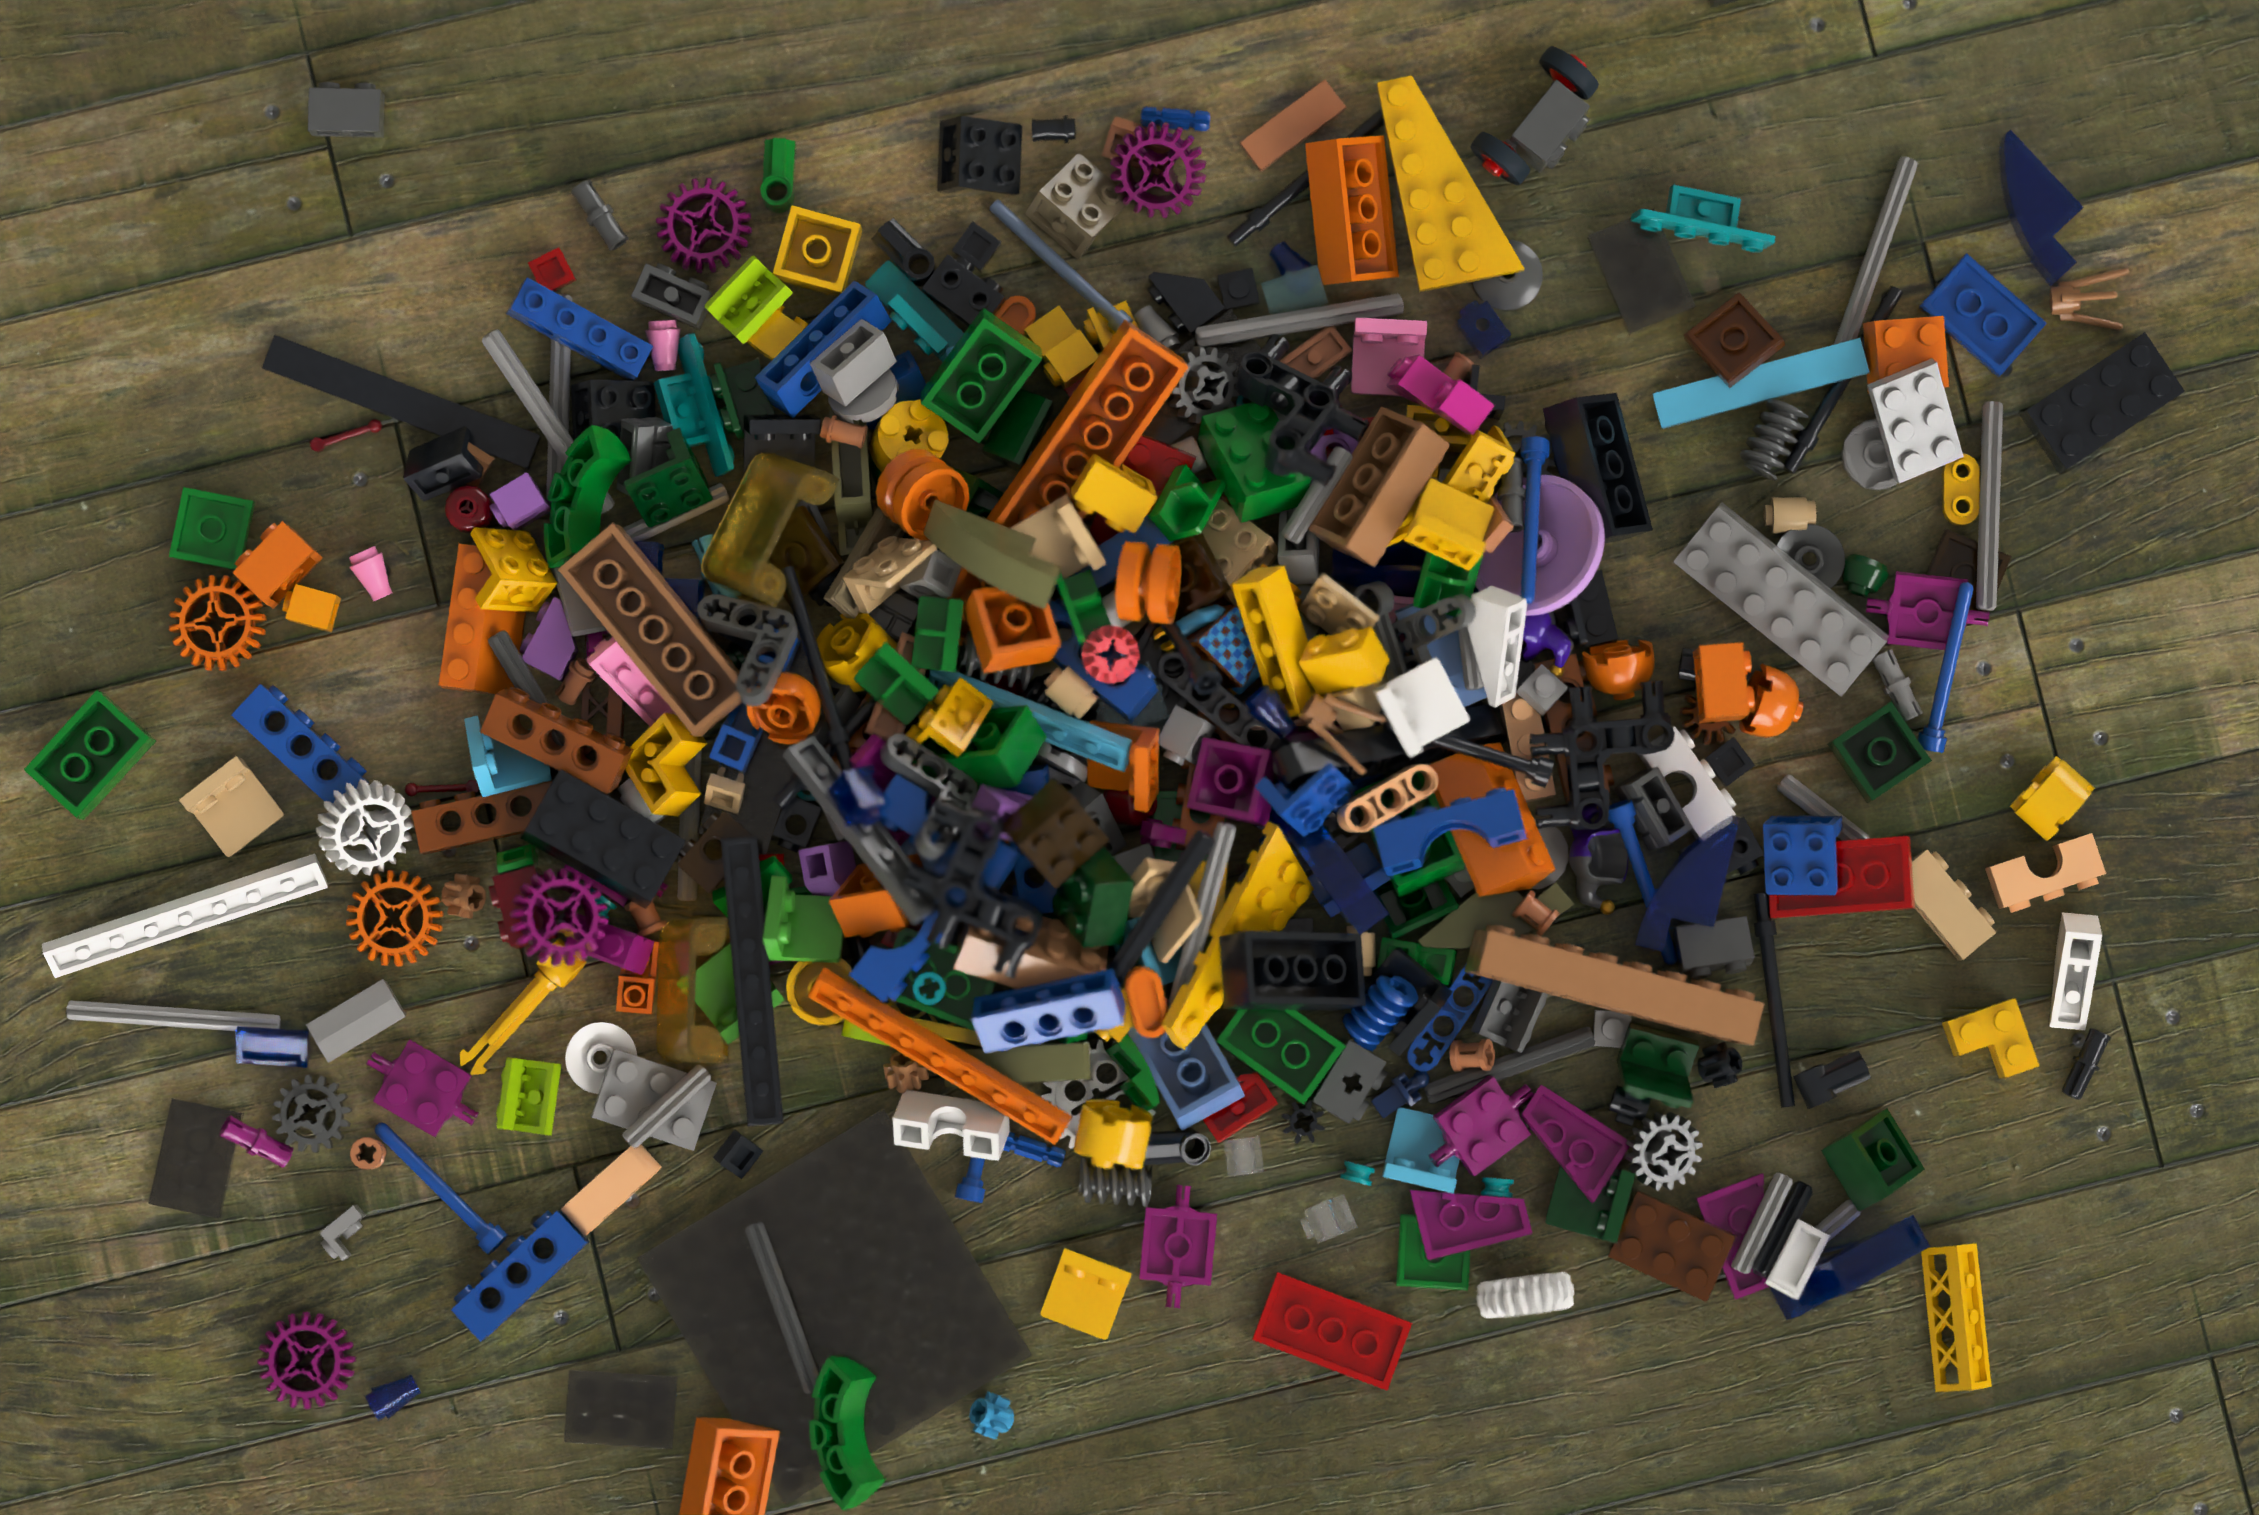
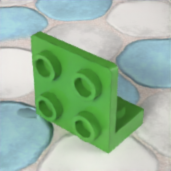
(800, 926)
(717, 993)

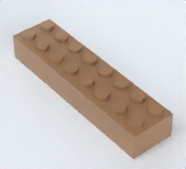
(1614, 987)

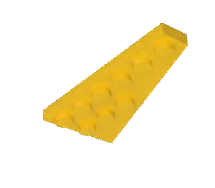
(1444, 213)
(1262, 902)

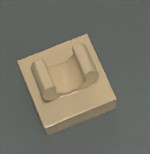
(725, 792)

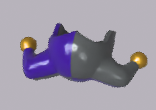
(1543, 632)
(1597, 860)

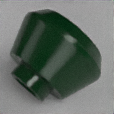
(1864, 575)

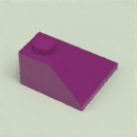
(1227, 781)

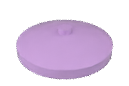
(1567, 548)

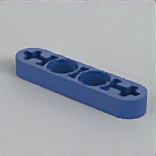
(1458, 1016)

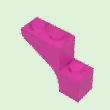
(1431, 388)

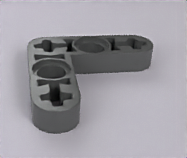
(762, 634)
(1419, 637)
(944, 770)

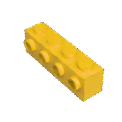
(1275, 633)

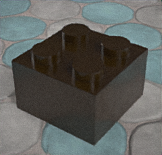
(1054, 833)

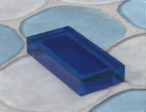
(272, 1047)

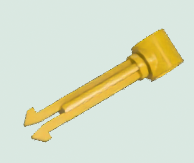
(533, 994)

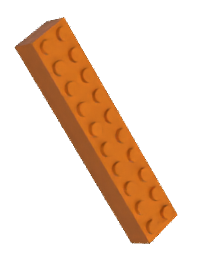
(1100, 418)

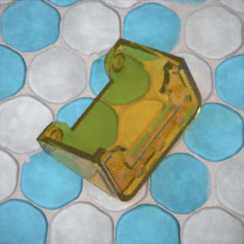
(755, 522)
(676, 1035)

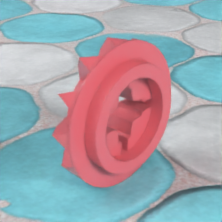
(1099, 641)

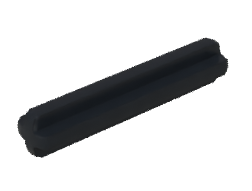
(1782, 1227)

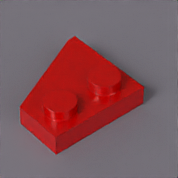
(1245, 1110)

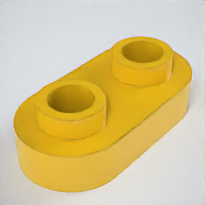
(1961, 489)

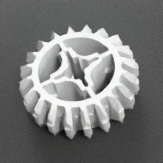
(338, 834)
(1525, 1295)

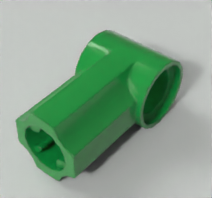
(778, 171)

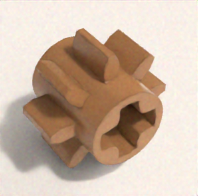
(463, 896)
(904, 1073)

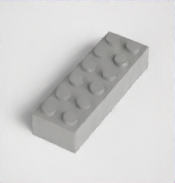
(1781, 599)

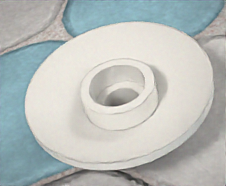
(583, 1046)

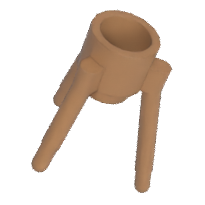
(2067, 299)
(1320, 716)

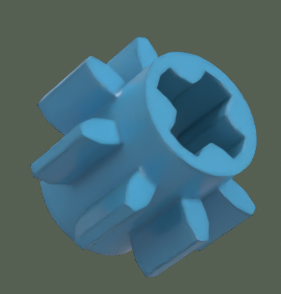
(991, 1415)

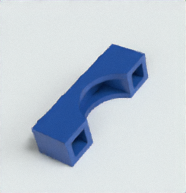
(737, 735)
(908, 807)
(1406, 840)
(884, 970)

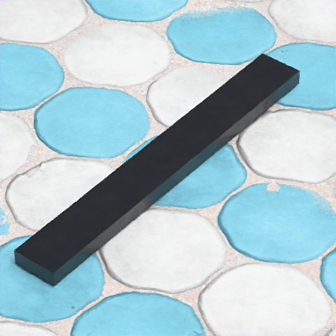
(399, 400)
(752, 981)

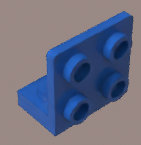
(1312, 802)
(1801, 855)

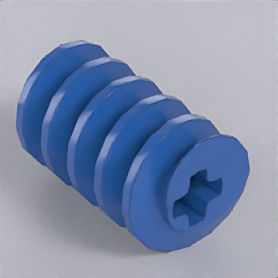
(1383, 1010)

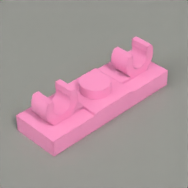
(628, 681)

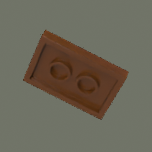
(1672, 1246)

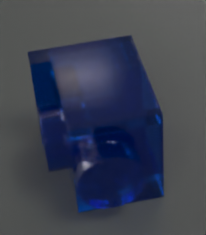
(1482, 341)
(858, 796)

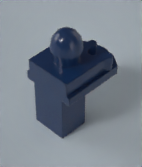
(1401, 1092)

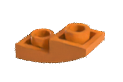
(637, 991)

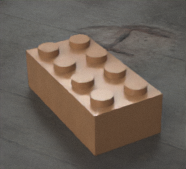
(1379, 486)
(1052, 957)

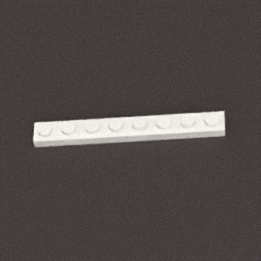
(184, 915)

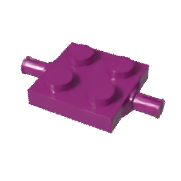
(1922, 610)
(422, 1088)
(1481, 1125)
(1178, 1246)

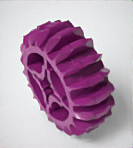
(1168, 181)
(698, 241)
(547, 907)
(331, 1341)

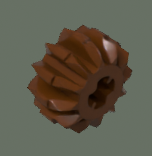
(1706, 728)

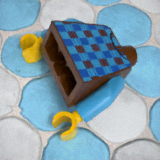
(1221, 639)

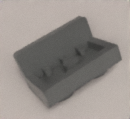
(1509, 1014)

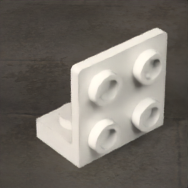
(1421, 705)

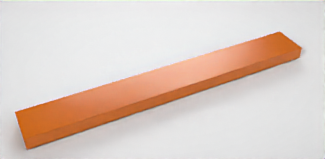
(939, 1056)

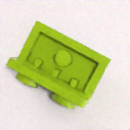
(748, 299)
(528, 1096)

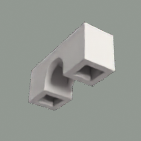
(1708, 803)
(925, 1116)

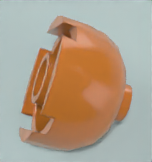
(1619, 668)
(1774, 703)
(789, 711)

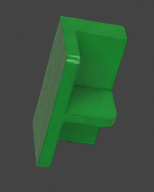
(1185, 504)
(1443, 580)
(1083, 604)
(937, 633)
(895, 684)

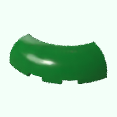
(580, 492)
(840, 1434)

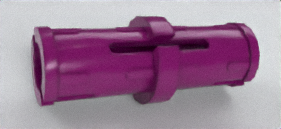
(256, 1141)

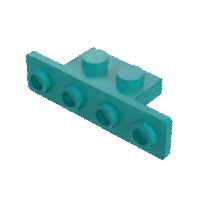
(1703, 214)
(914, 310)
(690, 405)

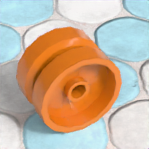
(913, 484)
(1148, 582)

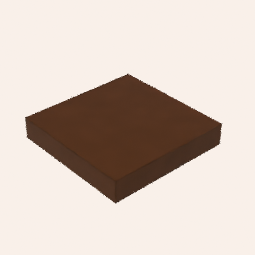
(1734, 340)

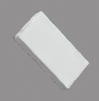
(1797, 1259)

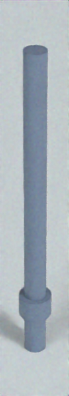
(1060, 266)

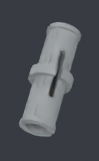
(1897, 685)

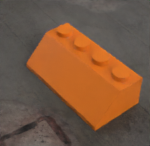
(1352, 209)
(467, 656)
(1500, 868)
(729, 1468)

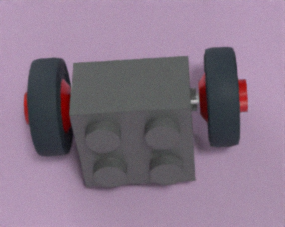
(1547, 127)

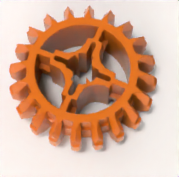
(219, 638)
(381, 929)

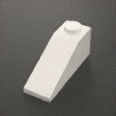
(1498, 641)
(2074, 970)

